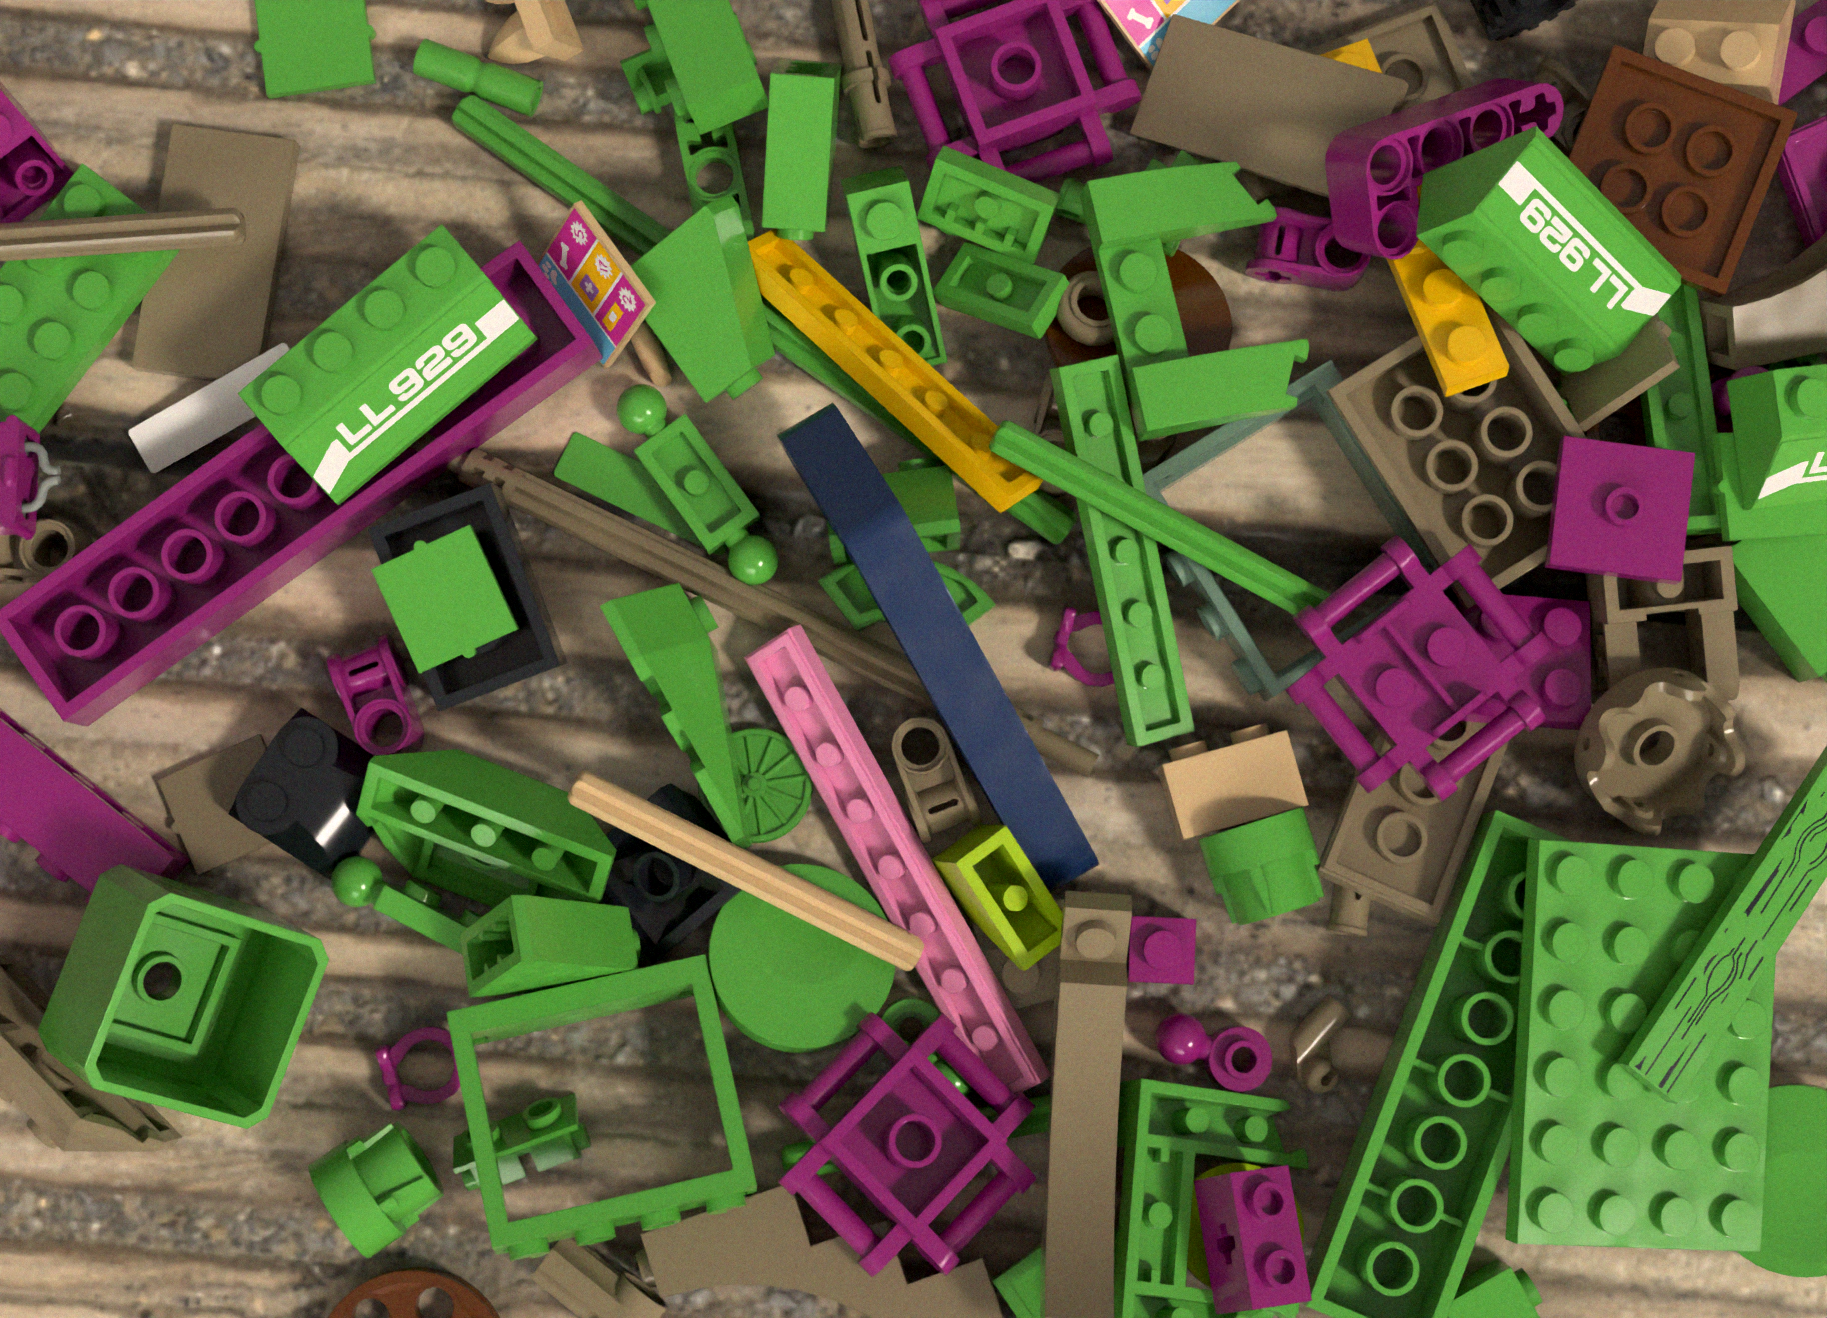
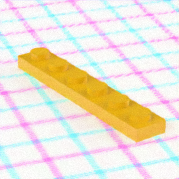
(1439, 302)
(887, 369)

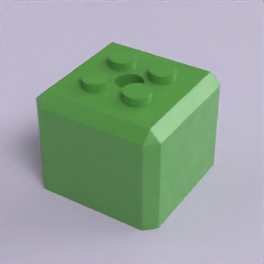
(219, 1028)

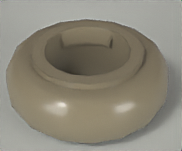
(1075, 323)

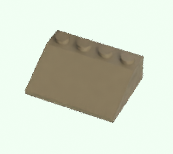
(1467, 462)

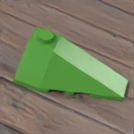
(681, 667)

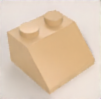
(1724, 41)

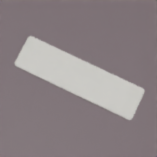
(200, 416)

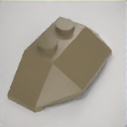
(59, 1103)

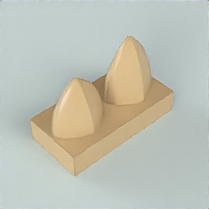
(535, 31)

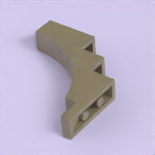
(1084, 1107)
(775, 1247)

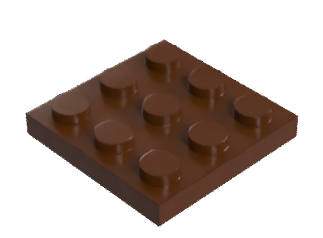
(1681, 160)

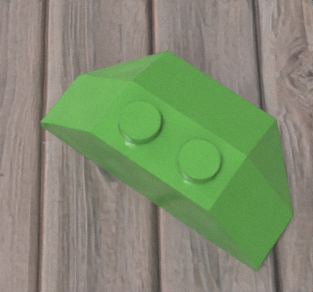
(483, 828)

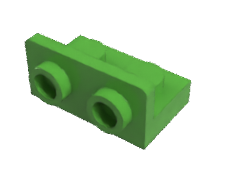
(988, 205)

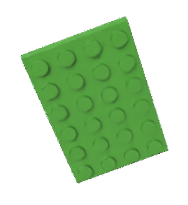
(1589, 1142)

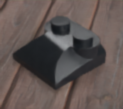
(308, 794)
(662, 891)

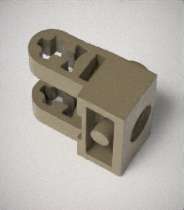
(1705, 597)

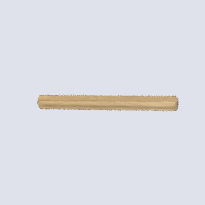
(744, 870)

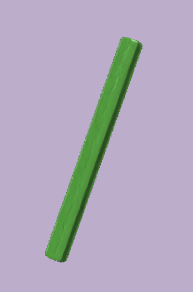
(1153, 518)

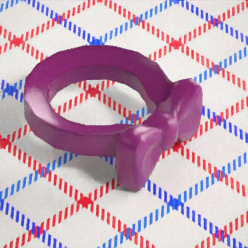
(1062, 657)
(389, 1058)

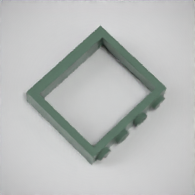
(1217, 611)

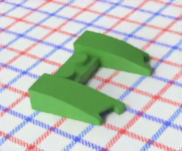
(1165, 387)
(1162, 1135)

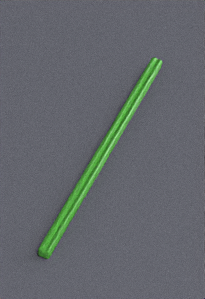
(643, 233)

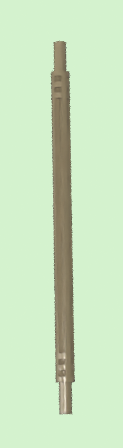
(721, 588)

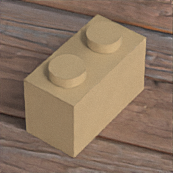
(1231, 783)

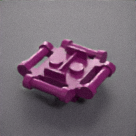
(1016, 81)
(1418, 668)
(908, 1143)

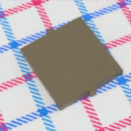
(1615, 382)
(201, 803)

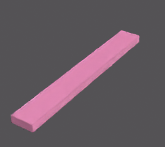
(893, 856)

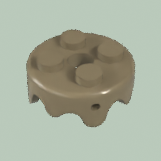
(1672, 777)

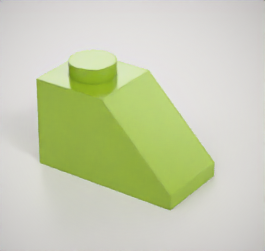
(1002, 893)

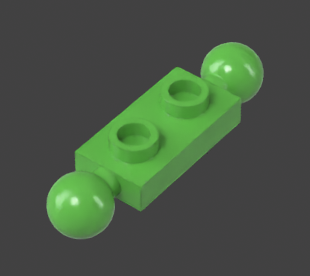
(697, 484)
(360, 882)

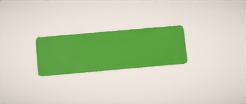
(621, 483)

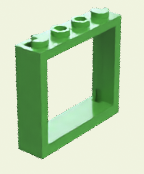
(574, 1004)

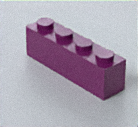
(71, 817)

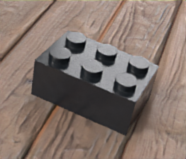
(511, 657)

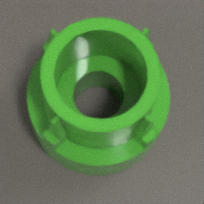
(1264, 867)
(376, 1186)

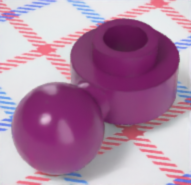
(1183, 1040)

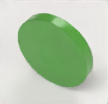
(791, 979)
(1795, 1183)

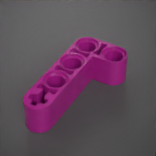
(1381, 162)

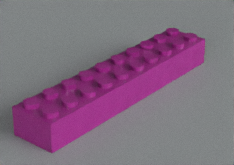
(253, 526)

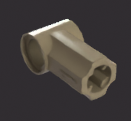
(593, 1286)

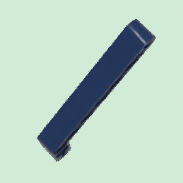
(938, 643)

